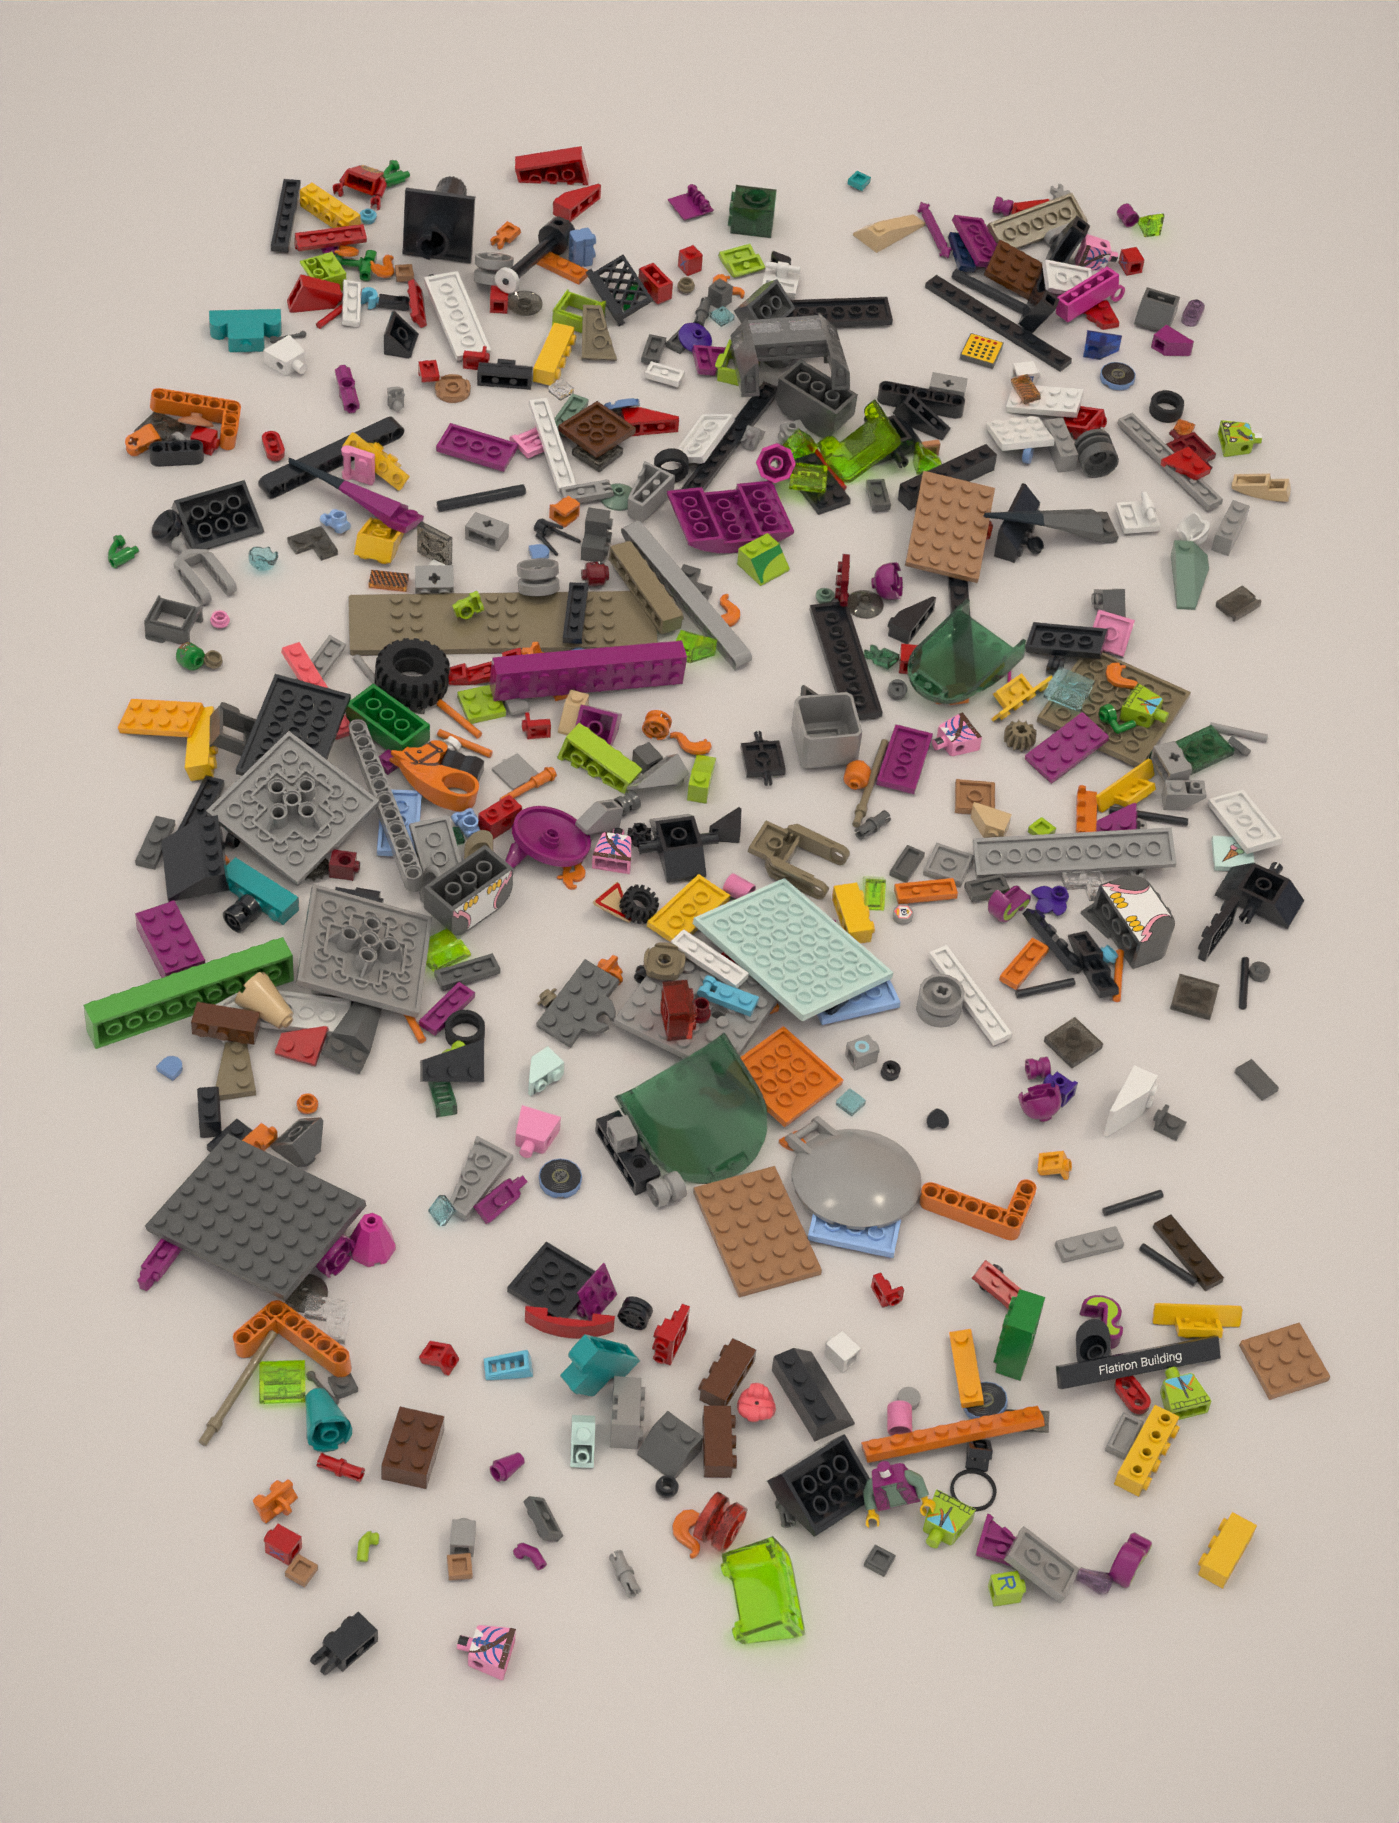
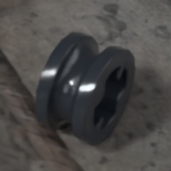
(640, 974)
(890, 1065)

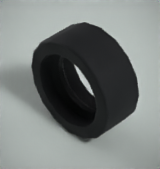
(1166, 415)
(673, 455)
(464, 1017)

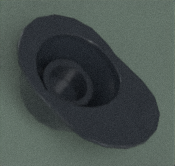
(1092, 1340)

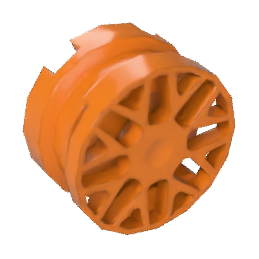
(656, 725)

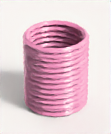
(738, 886)
(899, 1417)

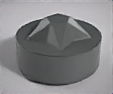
(897, 689)
(1259, 971)

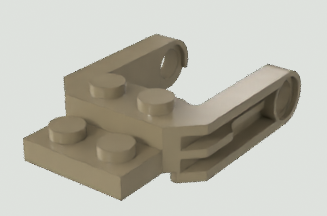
(779, 845)

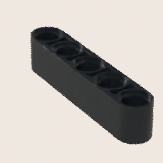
(940, 402)

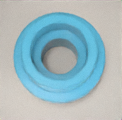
(368, 216)
(1109, 954)

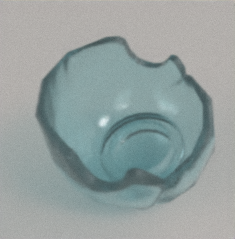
(262, 558)

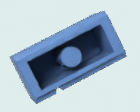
(582, 247)

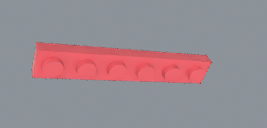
(307, 672)

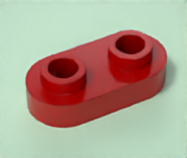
(273, 446)
(1132, 1395)

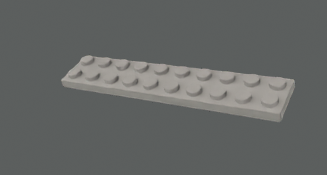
(1074, 852)

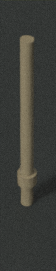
(861, 808)
(215, 1422)

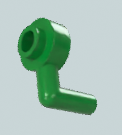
(1109, 716)

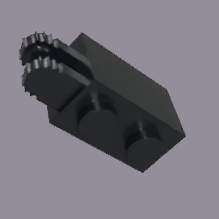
(346, 1643)

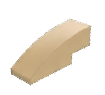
(1262, 486)

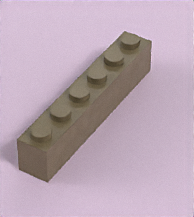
(646, 587)

